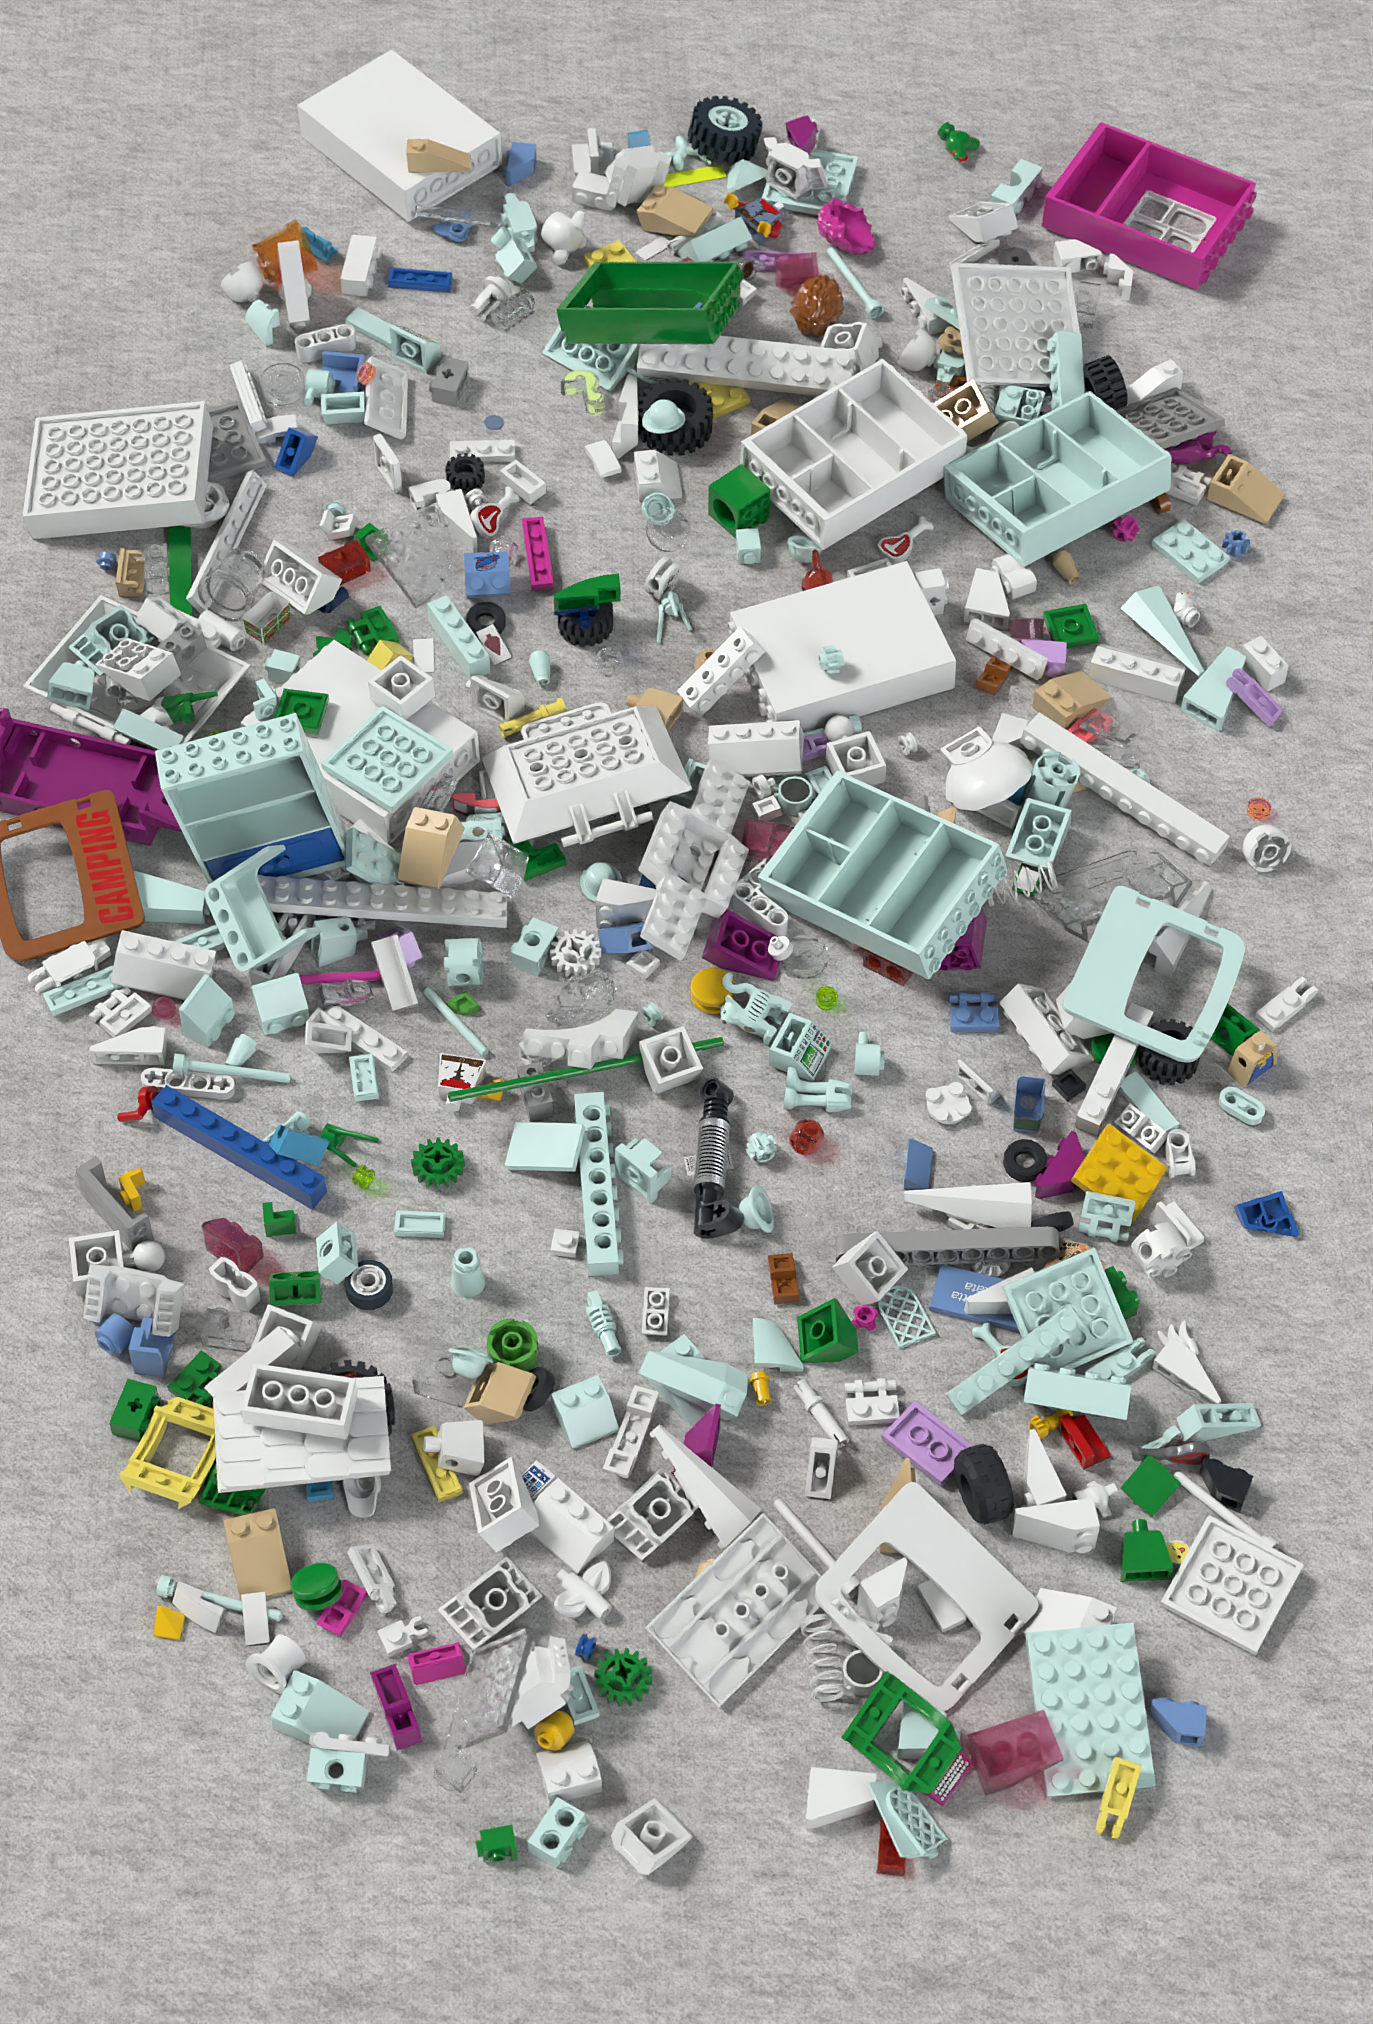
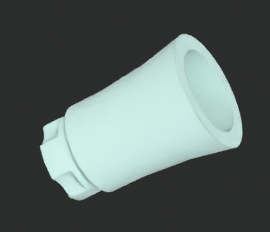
(467, 1275)

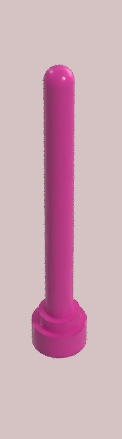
(339, 977)

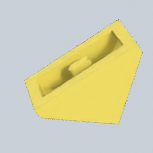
(387, 652)

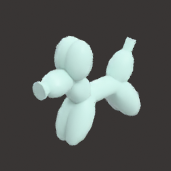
(682, 151)

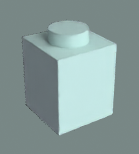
(748, 546)
(282, 666)

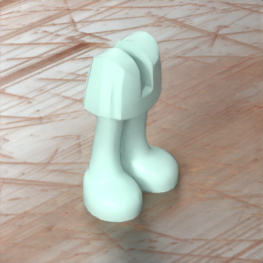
(834, 1098)

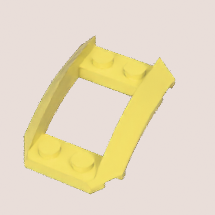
(163, 1481)

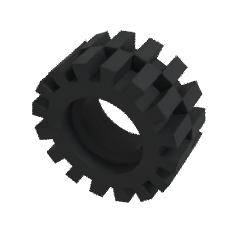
(462, 464)

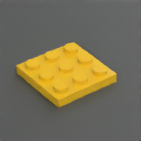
(1119, 1169)

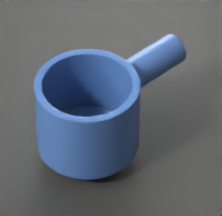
(114, 1334)

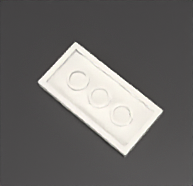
(387, 399)

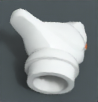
(1185, 611)

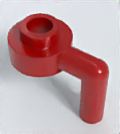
(145, 1097)

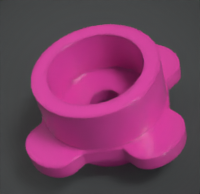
(864, 1311)

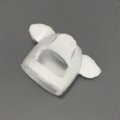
(564, 234)

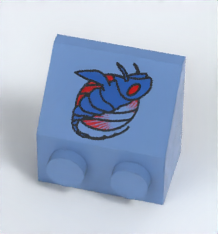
(487, 574)

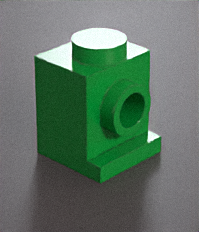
(497, 1844)

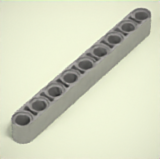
(965, 1245)

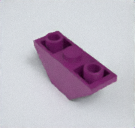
(1060, 1169)

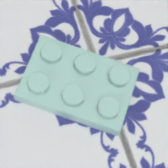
(1190, 551)
(371, 859)

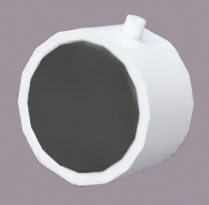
(860, 1674)

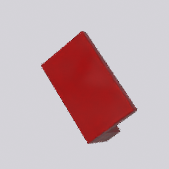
(1082, 1440)

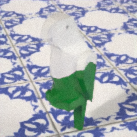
(175, 708)

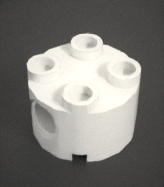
(1160, 1250)

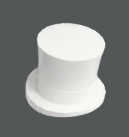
(276, 1663)

